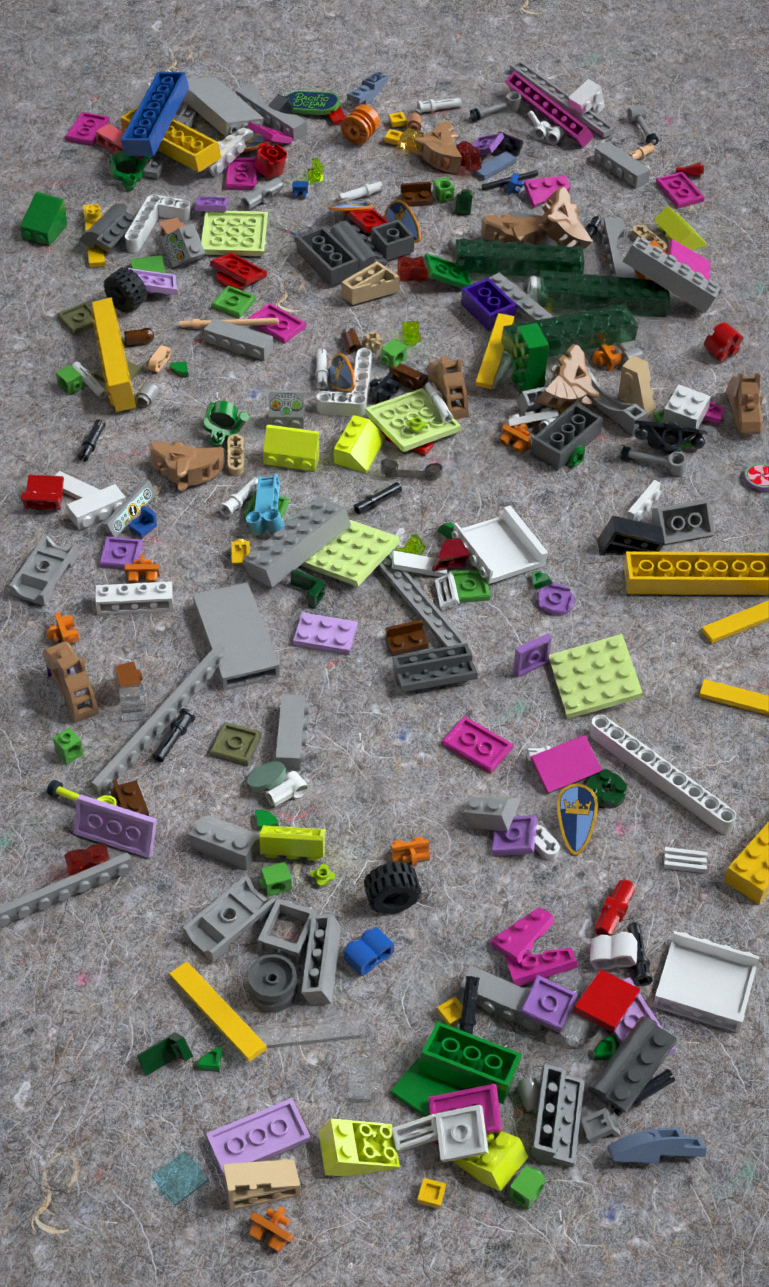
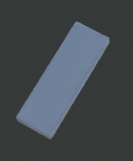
(495, 165)

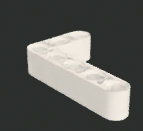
(153, 208)
(349, 403)

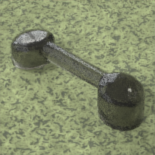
(390, 470)

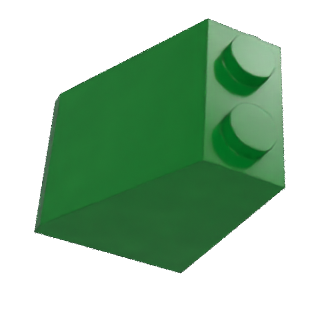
(44, 219)

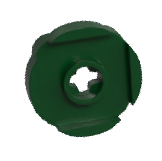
(610, 780)

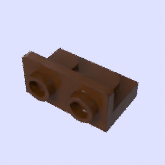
(416, 193)
(408, 377)
(406, 638)
(129, 797)

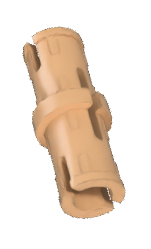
(641, 152)

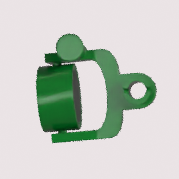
(122, 167)
(223, 414)

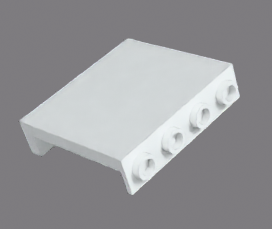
(502, 546)
(706, 982)

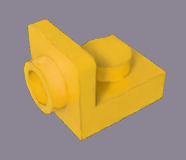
(239, 551)

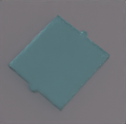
(180, 1178)

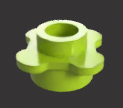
(416, 425)
(322, 880)

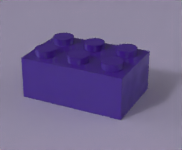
(485, 301)

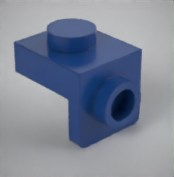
(144, 523)

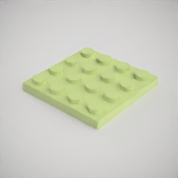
(234, 233)
(393, 414)
(353, 553)
(595, 676)

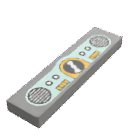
(129, 509)

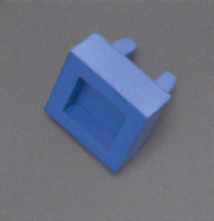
(513, 183)
(300, 187)

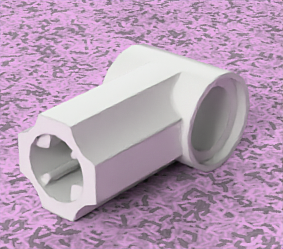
(291, 787)

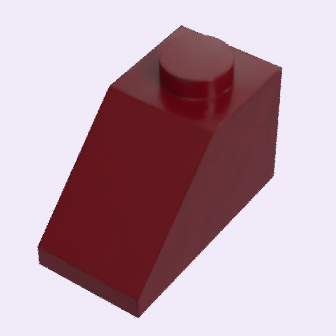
(451, 555)

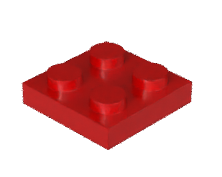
(367, 219)

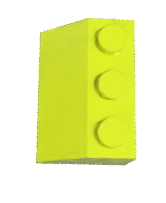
(678, 229)
(358, 444)
(291, 448)
(292, 842)

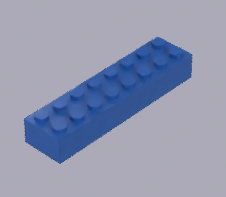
(155, 114)

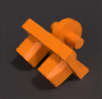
(605, 356)
(517, 434)
(142, 568)
(59, 630)
(410, 851)
(261, 1225)

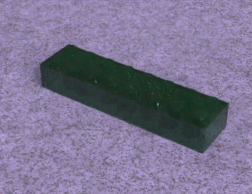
(515, 258)
(596, 292)
(586, 329)

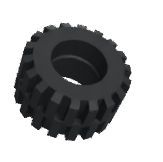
(125, 289)
(392, 887)

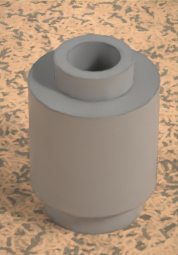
(146, 394)

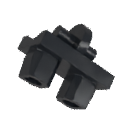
(511, 144)
(381, 388)

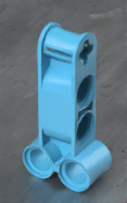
(266, 507)

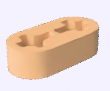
(159, 358)

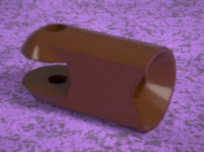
(138, 336)
(351, 340)

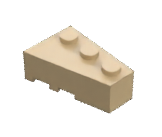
(369, 284)
(636, 384)
(260, 1182)

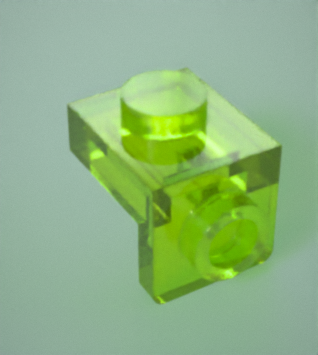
(315, 173)
(411, 332)
(413, 546)

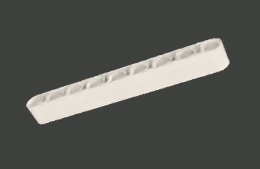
(663, 774)

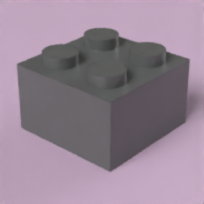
(392, 239)

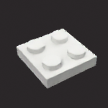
(461, 1133)

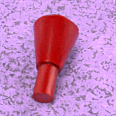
(694, 169)

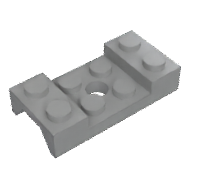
(37, 583)
(213, 932)

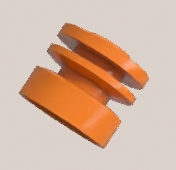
(360, 124)

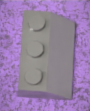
(684, 520)
(224, 841)

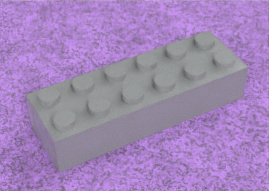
(671, 274)
(296, 542)

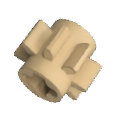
(372, 342)

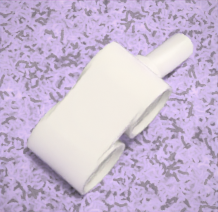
(544, 131)

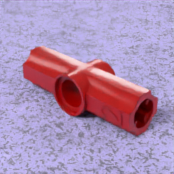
(615, 908)

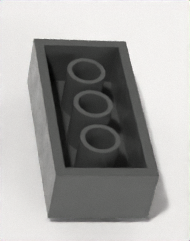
(327, 256)
(564, 434)

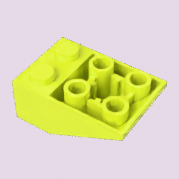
(357, 1147)
(501, 1163)

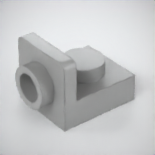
(600, 1125)

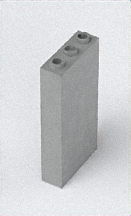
(220, 105)
(234, 621)

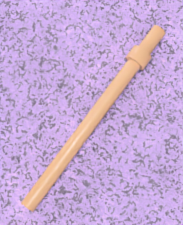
(197, 323)

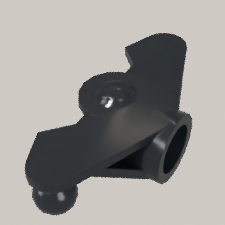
(668, 435)

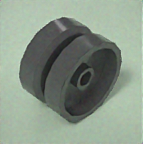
(272, 983)

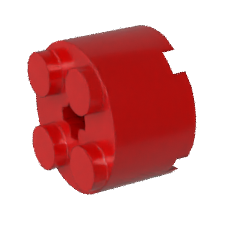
(270, 160)
(723, 341)

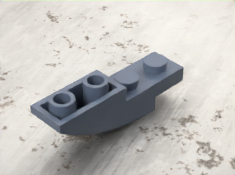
(369, 90)
(648, 1145)

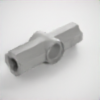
(262, 193)

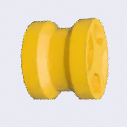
(93, 213)

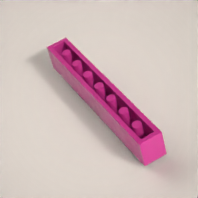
(549, 109)

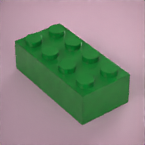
(530, 358)
(468, 1060)

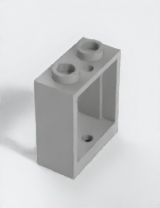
(272, 945)

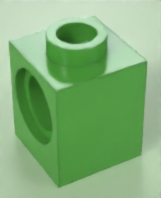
(443, 189)
(393, 353)
(69, 379)
(68, 746)
(275, 879)
(527, 1187)

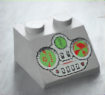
(183, 246)
(286, 408)
(491, 811)

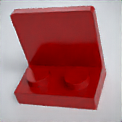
(43, 492)

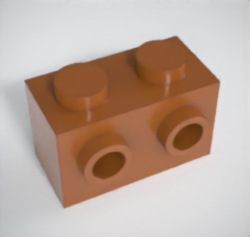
(127, 675)

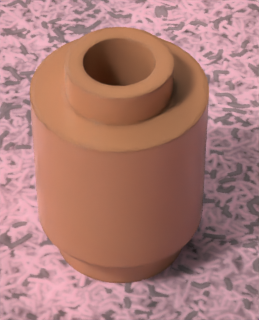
(414, 121)

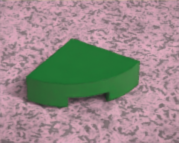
(180, 368)
(577, 457)
(446, 529)
(540, 579)
(265, 818)
(605, 1049)
(210, 1061)

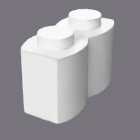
(613, 951)

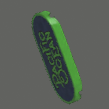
(313, 102)

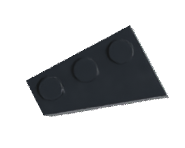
(628, 535)

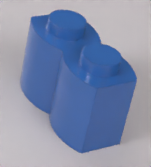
(368, 951)

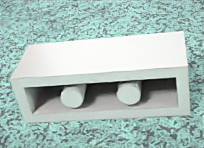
(95, 507)

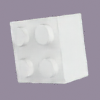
(686, 407)

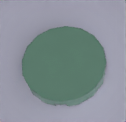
(267, 776)

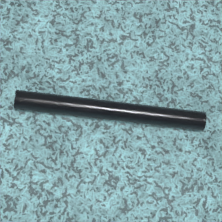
(505, 181)

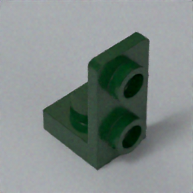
(464, 201)
(313, 585)
(164, 1052)

